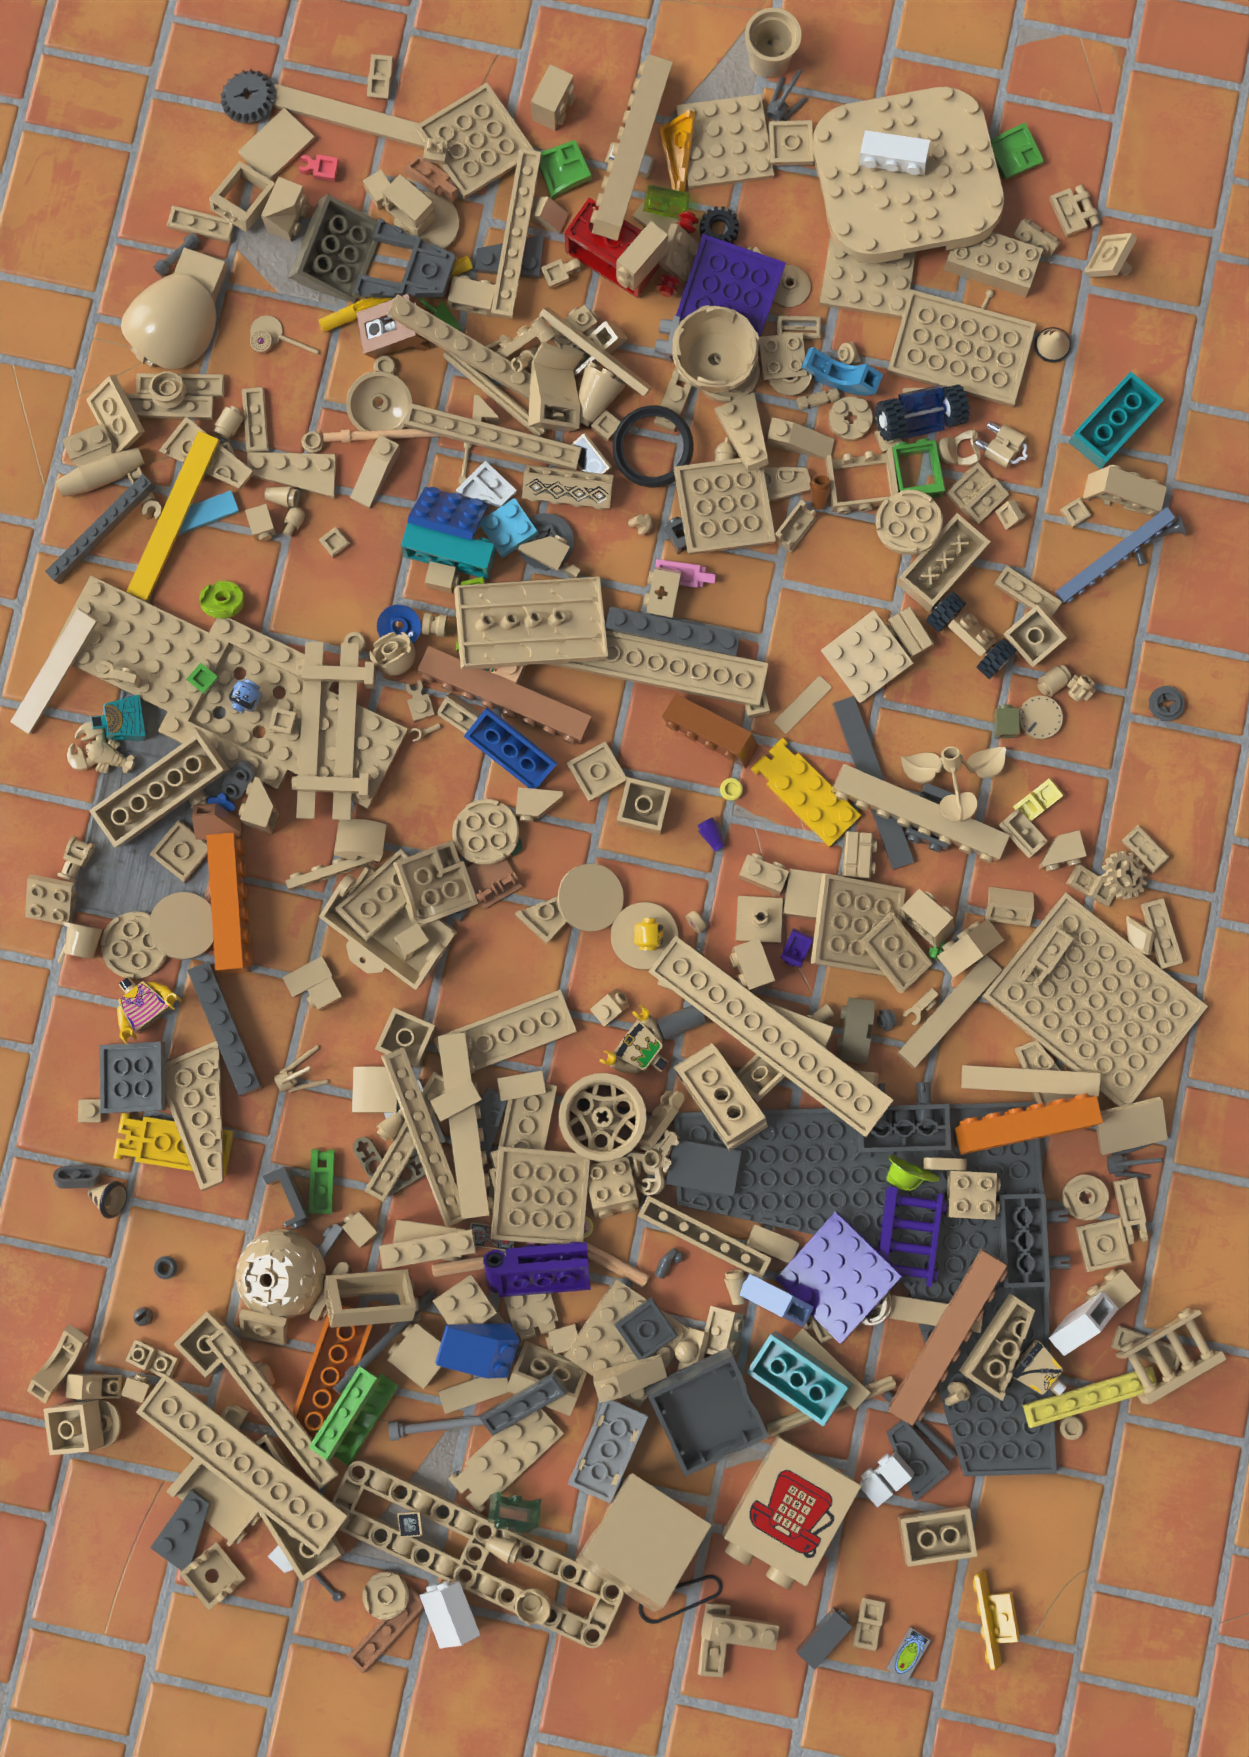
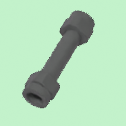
(162, 267)

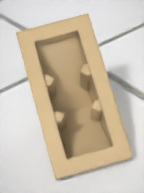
(548, 214)

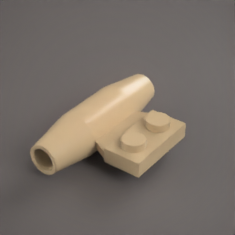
(95, 461)

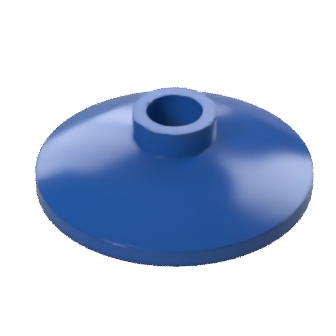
(387, 621)

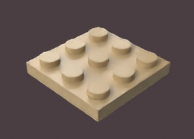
(867, 656)

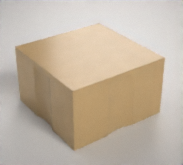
(643, 1543)

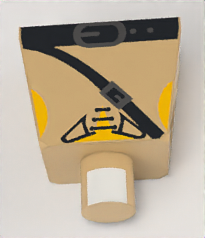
(1039, 1370)

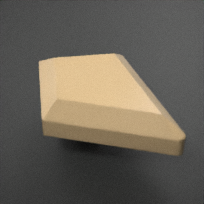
(1139, 936)

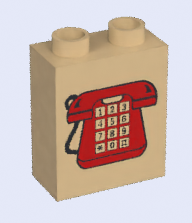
(789, 1513)

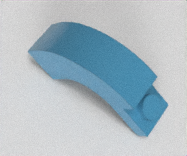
(844, 377)

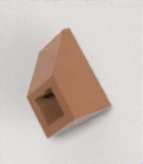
(214, 819)

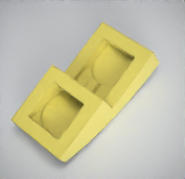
(1039, 799)

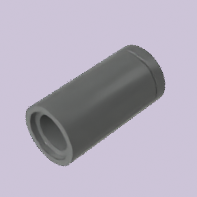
(680, 1022)

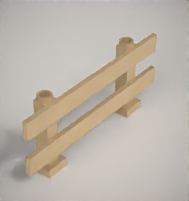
(342, 783)

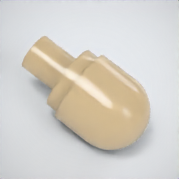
(293, 520)

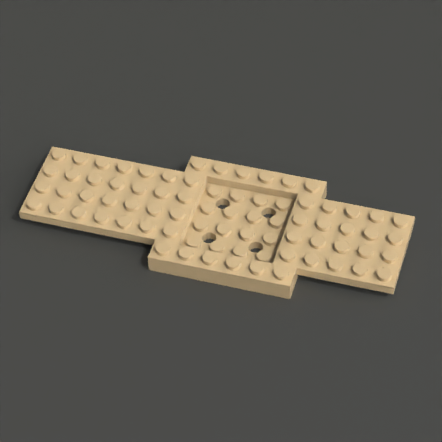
(169, 649)

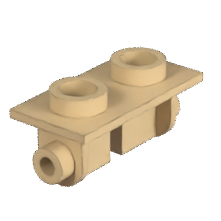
(1030, 233)

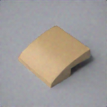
(976, 493)
(360, 838)
(373, 1091)

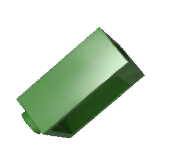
(921, 446)

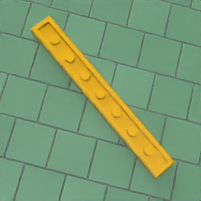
(173, 516)

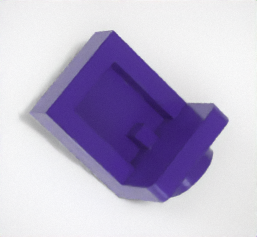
(796, 948)

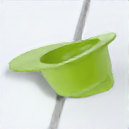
(907, 1175)

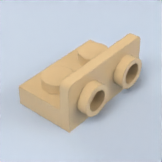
(723, 1329)

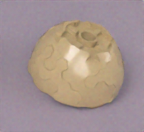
(720, 334)
(295, 1273)

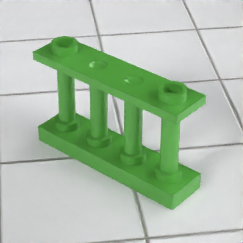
(353, 1416)

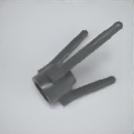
(778, 109)
(1117, 1164)

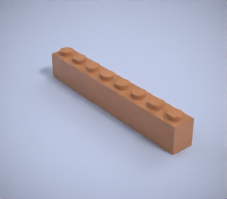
(504, 695)
(947, 1337)

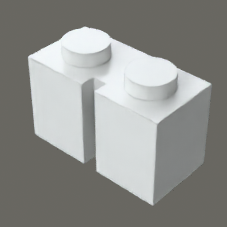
(885, 1478)

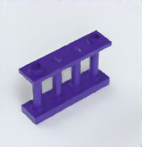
(891, 1222)

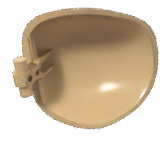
(170, 322)

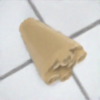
(597, 392)

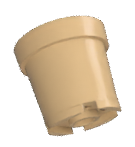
(776, 27)

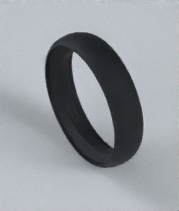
(628, 421)

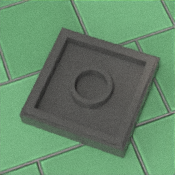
(645, 1329)

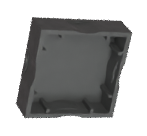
(706, 1411)

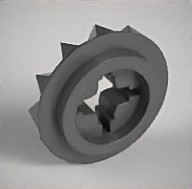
(1170, 694)

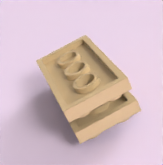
(711, 1078)

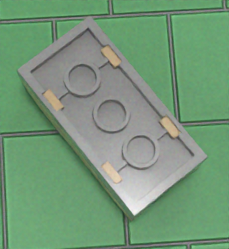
(607, 1449)

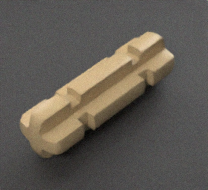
(818, 399)

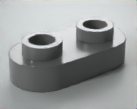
(238, 781)
(76, 1176)

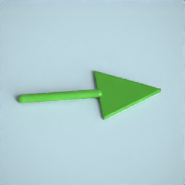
(442, 313)

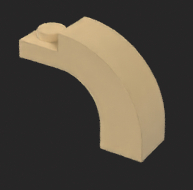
(60, 1363)

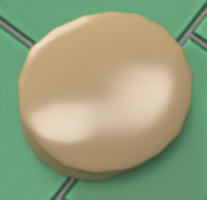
(167, 389)

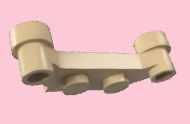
(525, 334)

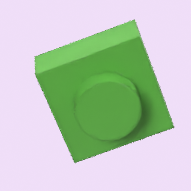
(202, 678)

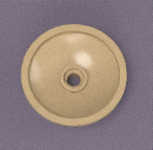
(366, 413)

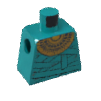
(121, 720)

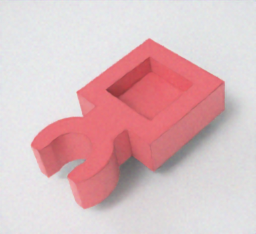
(322, 168)

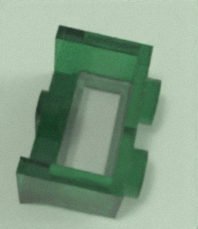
(514, 1512)

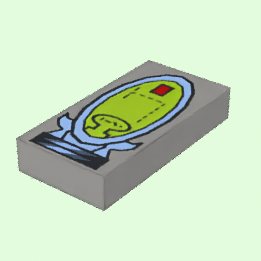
(908, 1654)

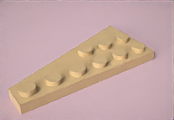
(196, 1106)

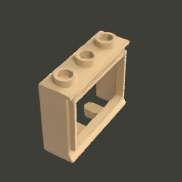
(848, 462)

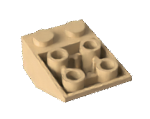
(553, 399)

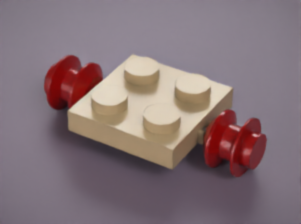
(679, 254)

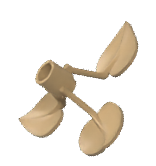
(958, 807)

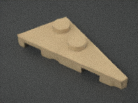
(543, 919)

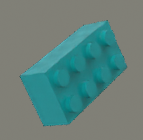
(1115, 420)
(468, 556)
(799, 1378)

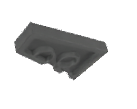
(489, 258)
(919, 1457)
(182, 1532)

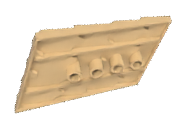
(530, 623)

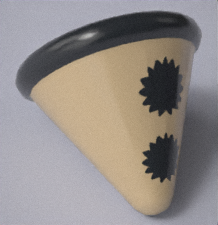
(1052, 344)
(109, 1198)

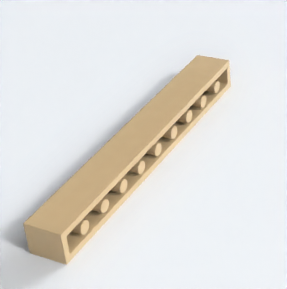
(632, 147)

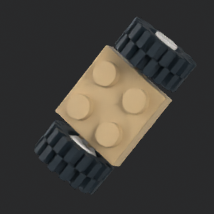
(972, 633)

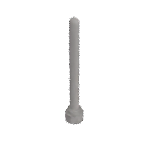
(398, 1430)

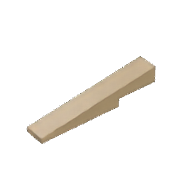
(949, 1011)

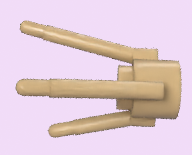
(287, 1080)

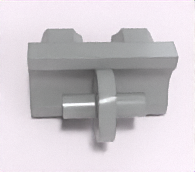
(667, 327)

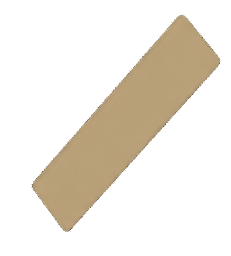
(802, 704)

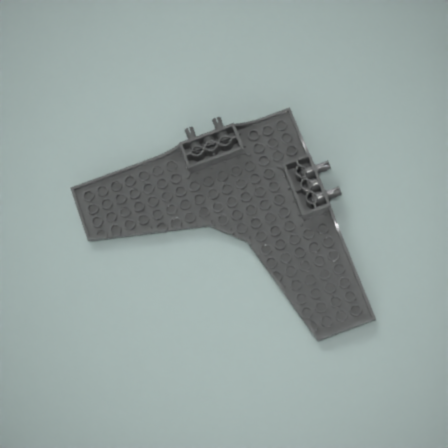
(820, 1165)

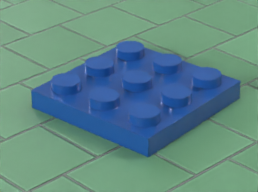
(448, 513)

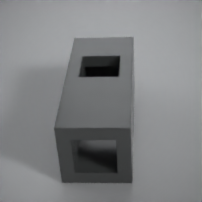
(824, 1637)

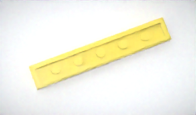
(1085, 1398)

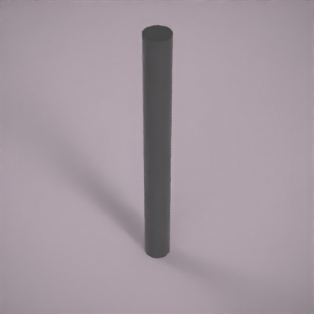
(927, 1432)

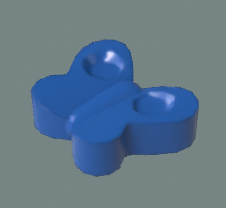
(223, 801)

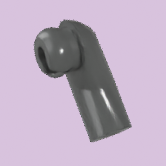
(665, 1262)

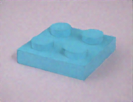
(508, 528)

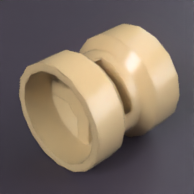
(434, 625)

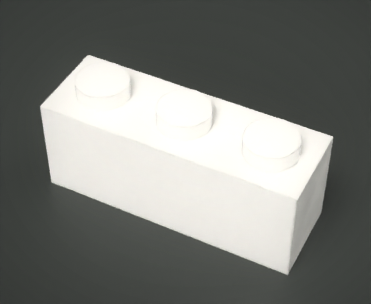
(894, 152)

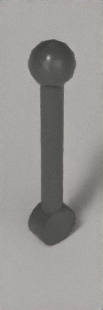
(336, 1596)

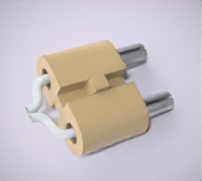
(1005, 445)

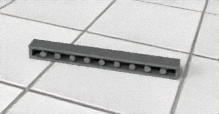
(100, 529)

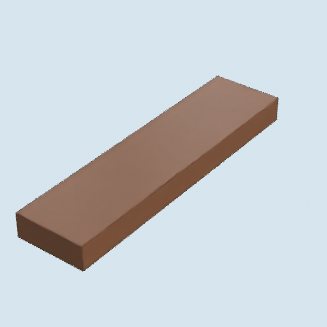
(384, 1634)

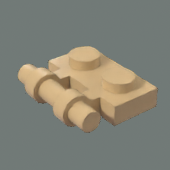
(1068, 212)

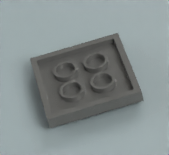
(132, 1077)

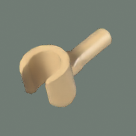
(423, 732)

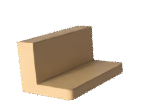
(1010, 906)

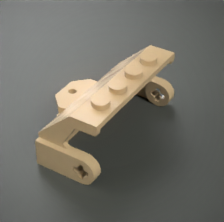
(380, 950)

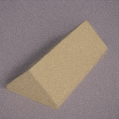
(758, 1077)

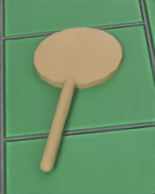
(275, 330)

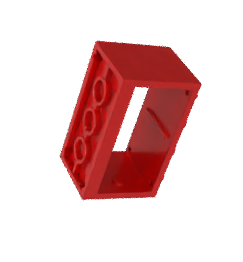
(599, 251)

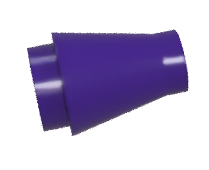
(711, 833)

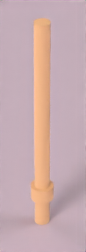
(346, 436)

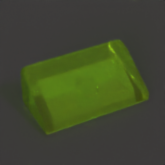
(665, 201)

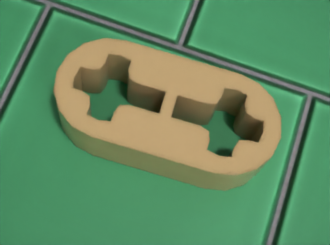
(945, 1164)

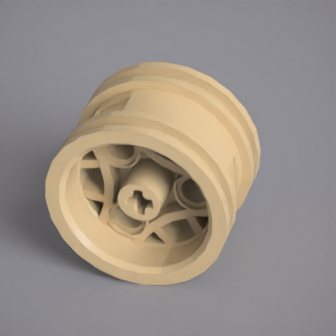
(599, 1105)

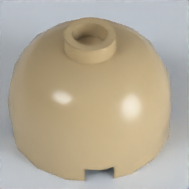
(393, 654)

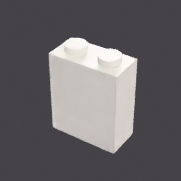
(1083, 1323)
(449, 1614)

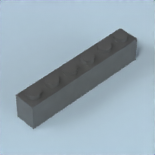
(672, 631)
(225, 1029)

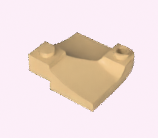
(435, 883)

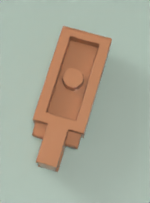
(431, 178)

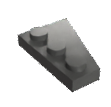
(491, 1114)

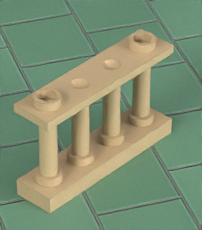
(1189, 1370)

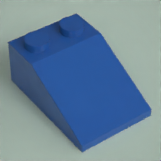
(478, 1349)

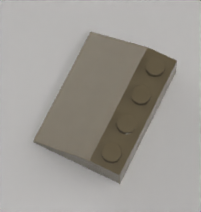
(335, 249)

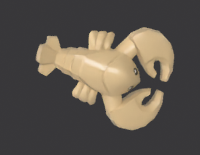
(98, 752)
(653, 1162)

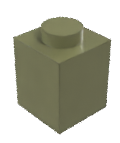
(1006, 722)

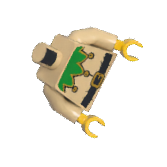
(638, 1047)

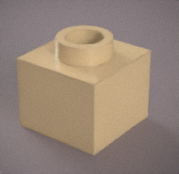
(137, 1388)

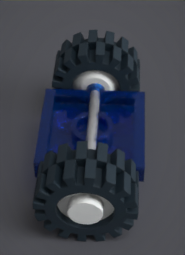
(922, 412)

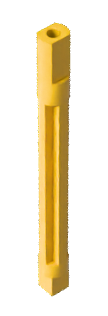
(349, 313)

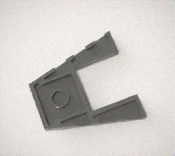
(425, 274)

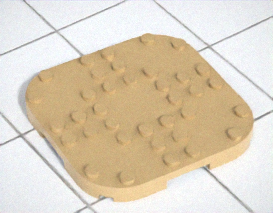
(889, 213)

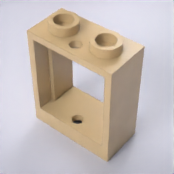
(231, 212)

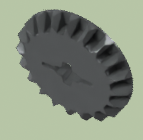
(259, 102)
(557, 526)

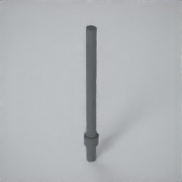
(381, 1344)

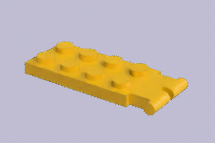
(806, 793)
(159, 1143)

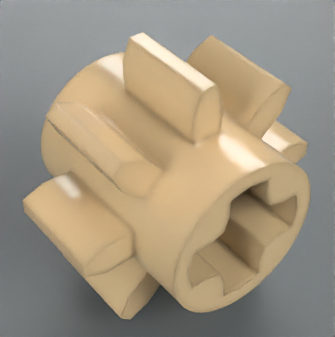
(1081, 687)

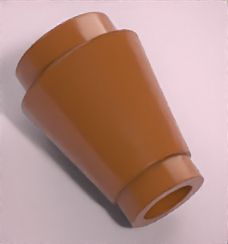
(819, 489)

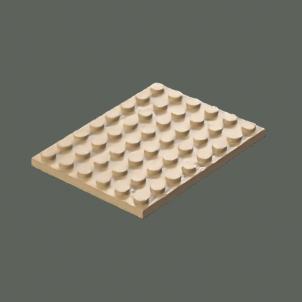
(1100, 1004)

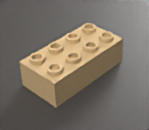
(997, 263)
(944, 563)

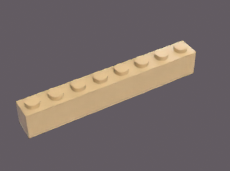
(918, 813)
(464, 1129)

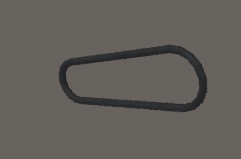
(688, 1607)

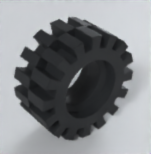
(723, 216)

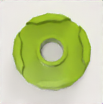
(222, 609)

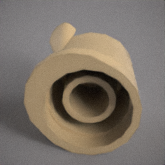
(80, 941)

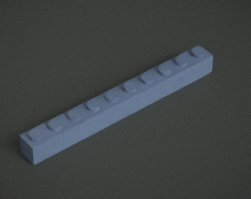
(1115, 555)

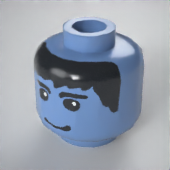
(245, 696)

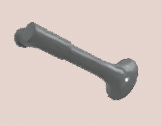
(1177, 527)

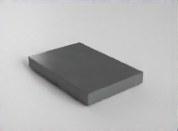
(704, 1168)

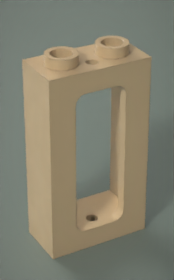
(370, 1284)

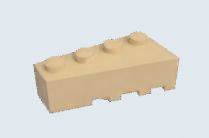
(998, 1348)

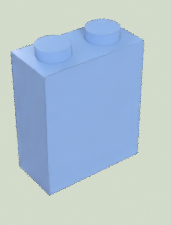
(776, 1300)

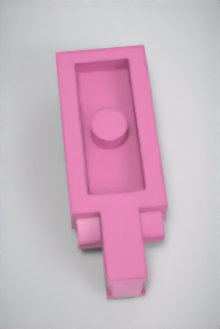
(691, 575)

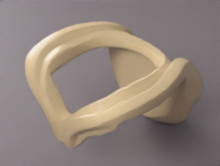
(948, 449)

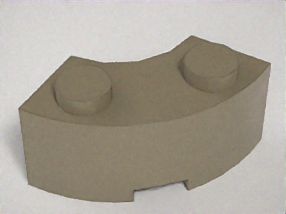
(857, 1027)

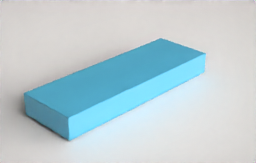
(209, 511)

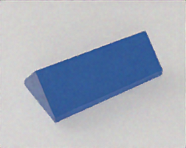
(510, 749)

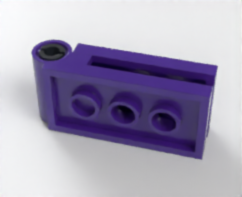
(538, 1269)

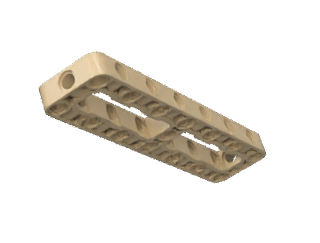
(467, 1523)

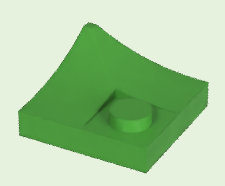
(1015, 151)
(563, 168)

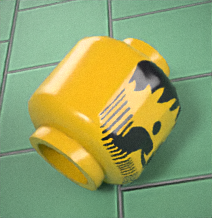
(648, 934)

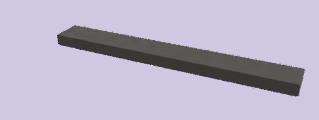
(866, 761)

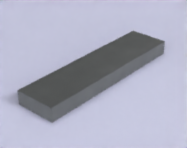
(523, 1403)

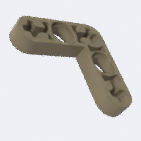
(400, 1184)

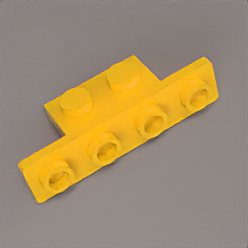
(997, 1619)

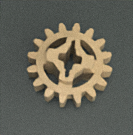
(1124, 875)

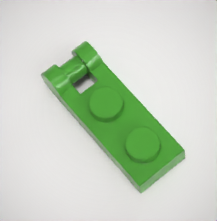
(321, 1182)

